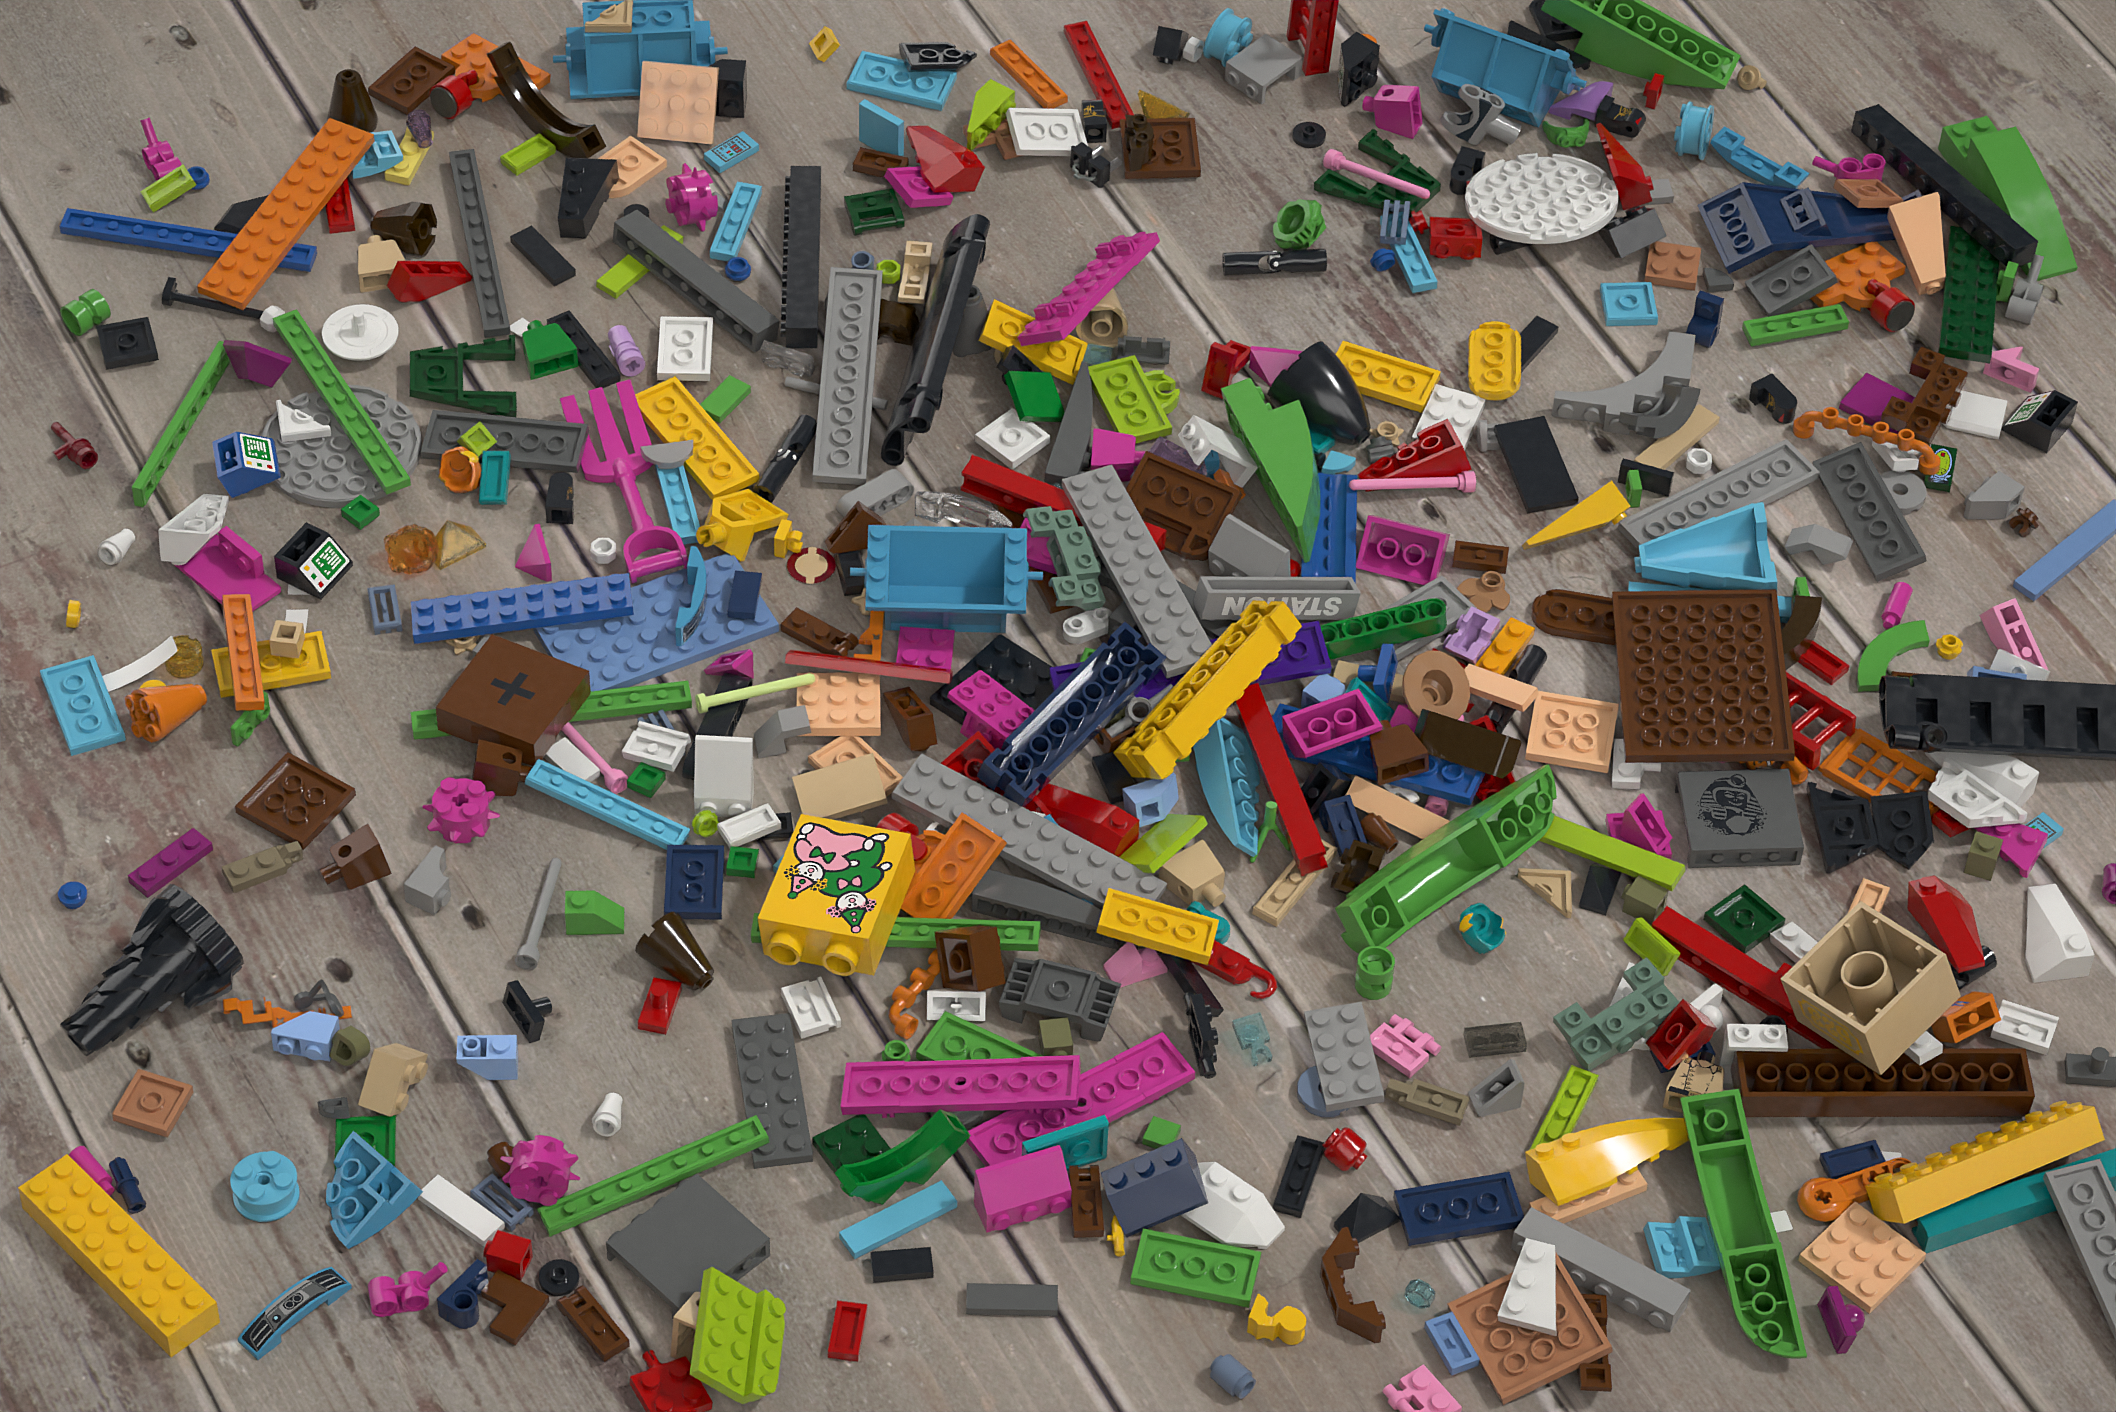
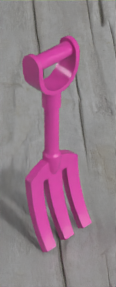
(623, 471)

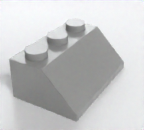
(1246, 552)

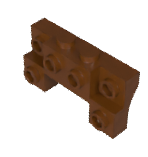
(1932, 402)

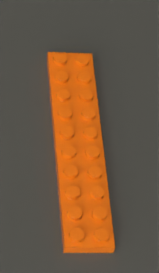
(285, 214)

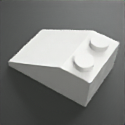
(723, 775)

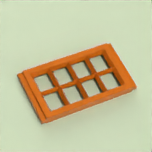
(1844, 751)

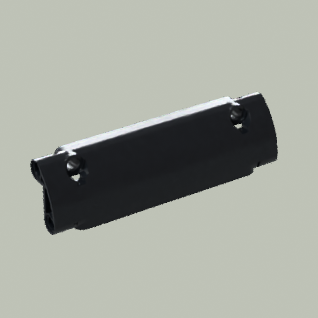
(936, 336)
(1999, 716)

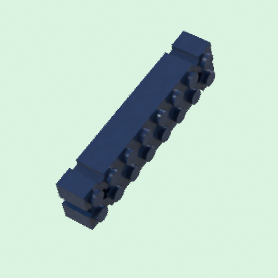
(1071, 716)

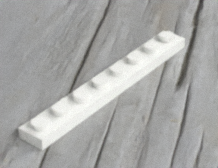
(1797, 943)

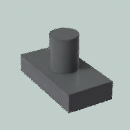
(2092, 1069)

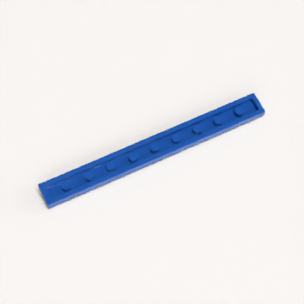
(168, 236)

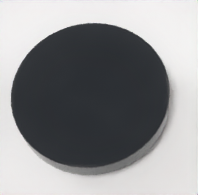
(1309, 134)
(559, 1277)

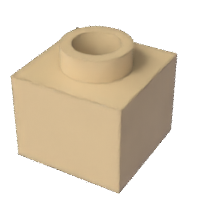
(287, 639)

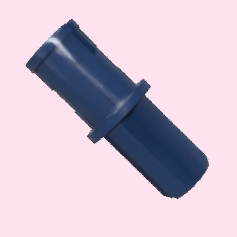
(127, 1185)

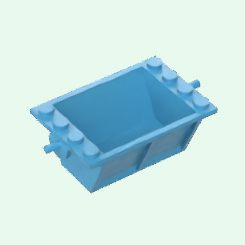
(612, 62)
(1511, 68)
(946, 576)

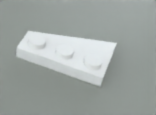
(1532, 1289)

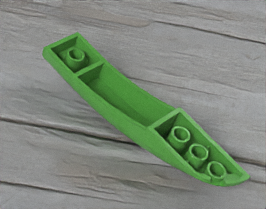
(1449, 862)
(1742, 1223)

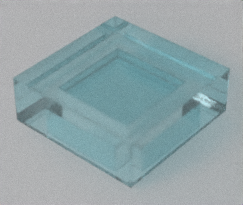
(1097, 354)

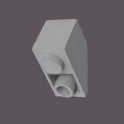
(1994, 498)

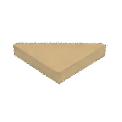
(613, 20)
(1551, 885)

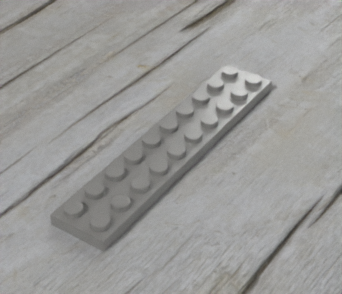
(847, 376)
(1137, 568)
(1030, 839)

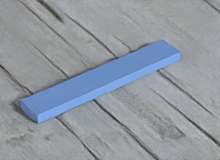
(2068, 553)

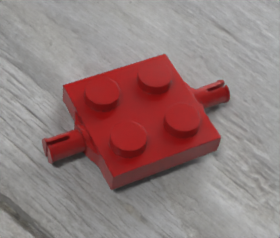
(669, 1387)

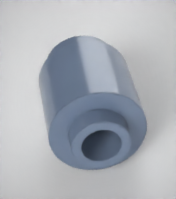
(1232, 1376)

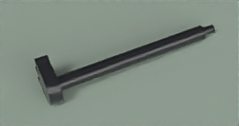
(170, 295)

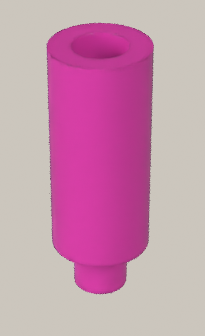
(1896, 604)
(92, 1168)

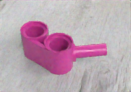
(157, 155)
(1851, 168)
(408, 1295)

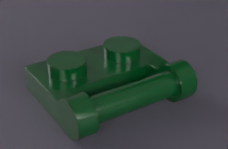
(873, 205)

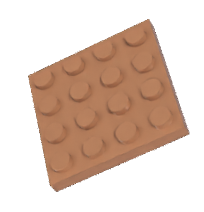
(1522, 1358)

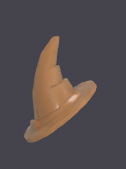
(1436, 684)

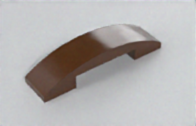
(1597, 1374)

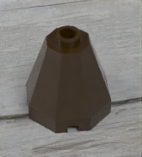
(408, 226)

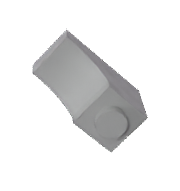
(427, 885)

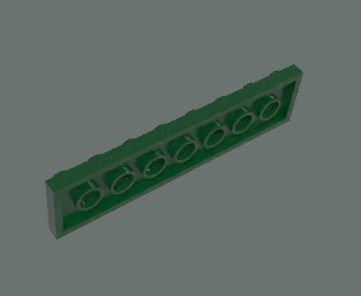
(1968, 299)

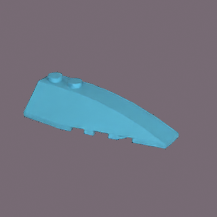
(1230, 782)

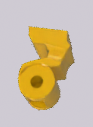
(1286, 1324)

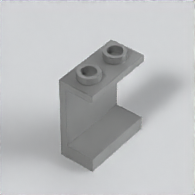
(1260, 66)

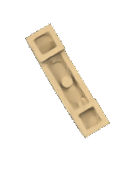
(915, 272)

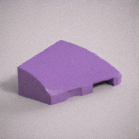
(1583, 101)

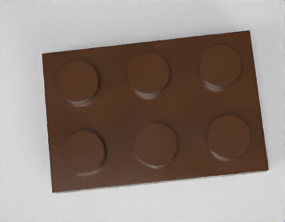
(410, 80)

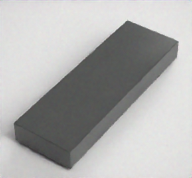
(1012, 1299)

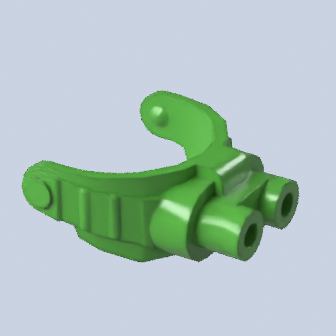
(1567, 136)

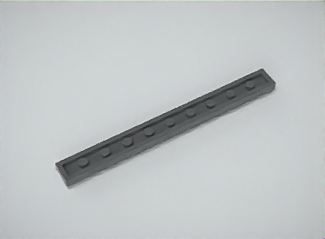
(479, 243)

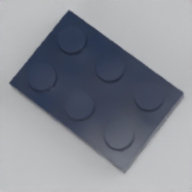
(694, 881)

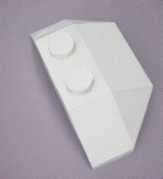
(1234, 1211)

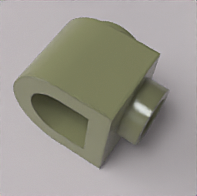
(349, 1046)

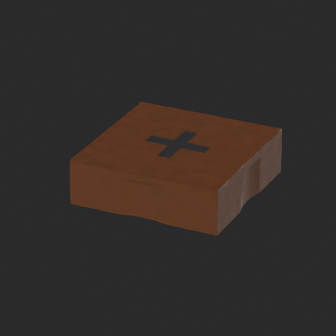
(513, 698)

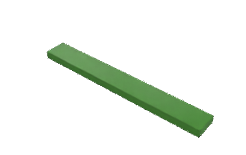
(180, 425)
(653, 1175)

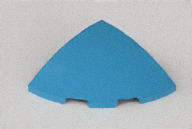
(366, 1192)

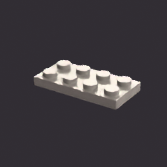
(1455, 604)
(1344, 1056)

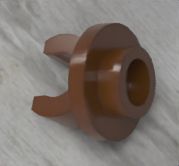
(2025, 517)

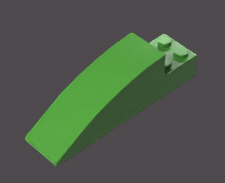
(1645, 42)
(2010, 177)
(1284, 458)

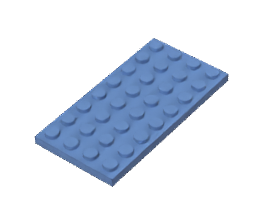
(643, 645)

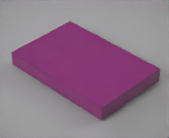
(1870, 398)

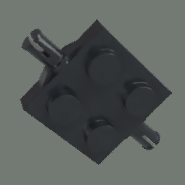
(1201, 1034)

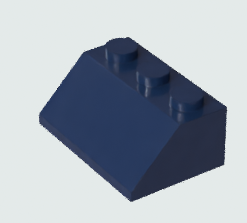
(1155, 1187)

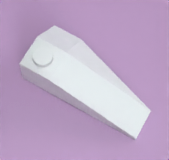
(192, 528)
(2001, 772)
(2055, 938)

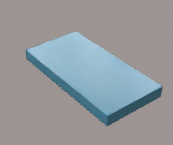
(891, 80)
(82, 705)

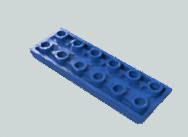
(1336, 531)

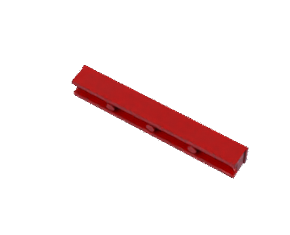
(1023, 492)
(1280, 781)
(1732, 970)

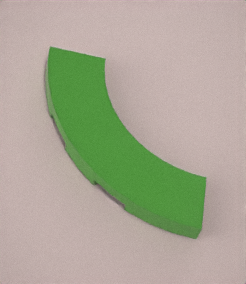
(1884, 648)

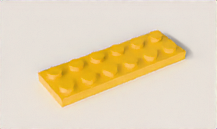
(678, 417)

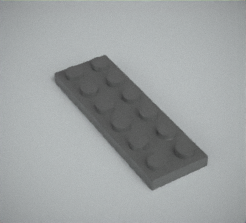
(530, 441)
(1869, 511)
(773, 1088)

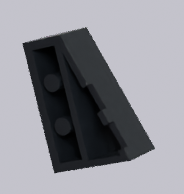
(583, 192)

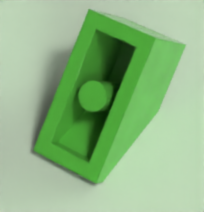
(592, 914)

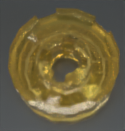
(187, 660)

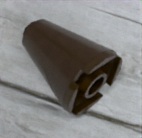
(351, 102)
(676, 952)

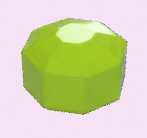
(890, 270)

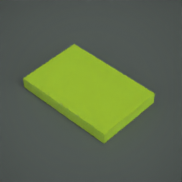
(1163, 841)

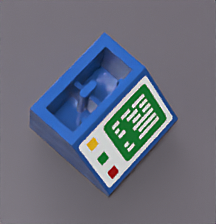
(245, 462)

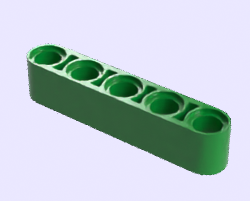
(1384, 627)

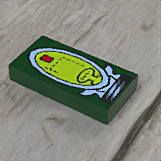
(1943, 479)

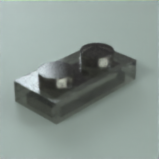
(1495, 1039)

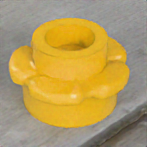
(1949, 646)

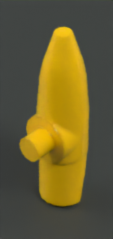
(1117, 1237)

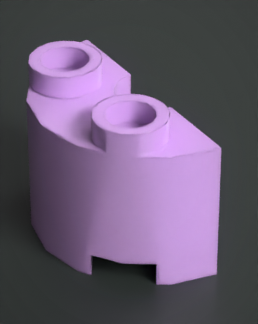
(1472, 635)

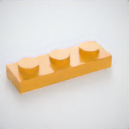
(1506, 647)

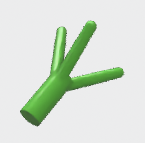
(1269, 824)

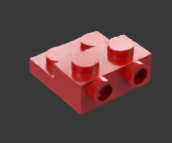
(1454, 238)

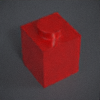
(508, 1254)

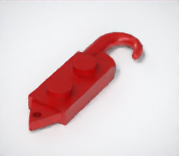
(1238, 969)

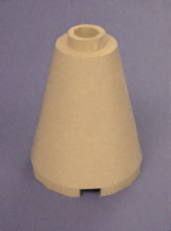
(1104, 322)

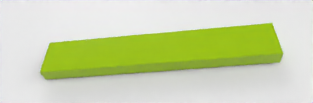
(1613, 853)

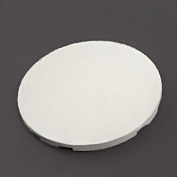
(1541, 199)

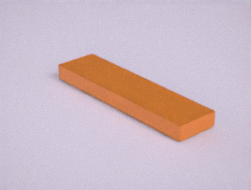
(1028, 75)

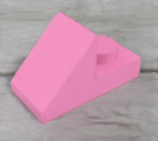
(2007, 367)
(1133, 965)

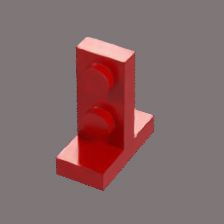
(1223, 365)

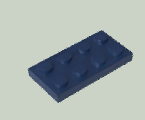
(1458, 1208)

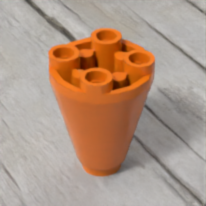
(163, 708)

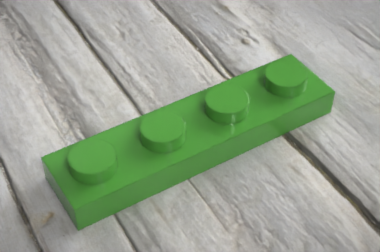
(1795, 325)

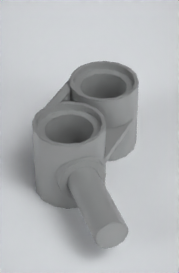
(2026, 294)

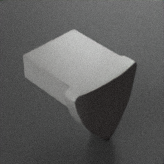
(1486, 437)

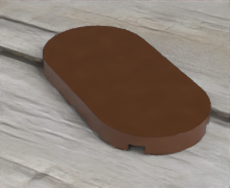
(1575, 616)

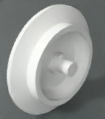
(360, 332)

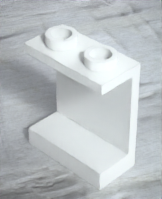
(1202, 437)
(1749, 1038)

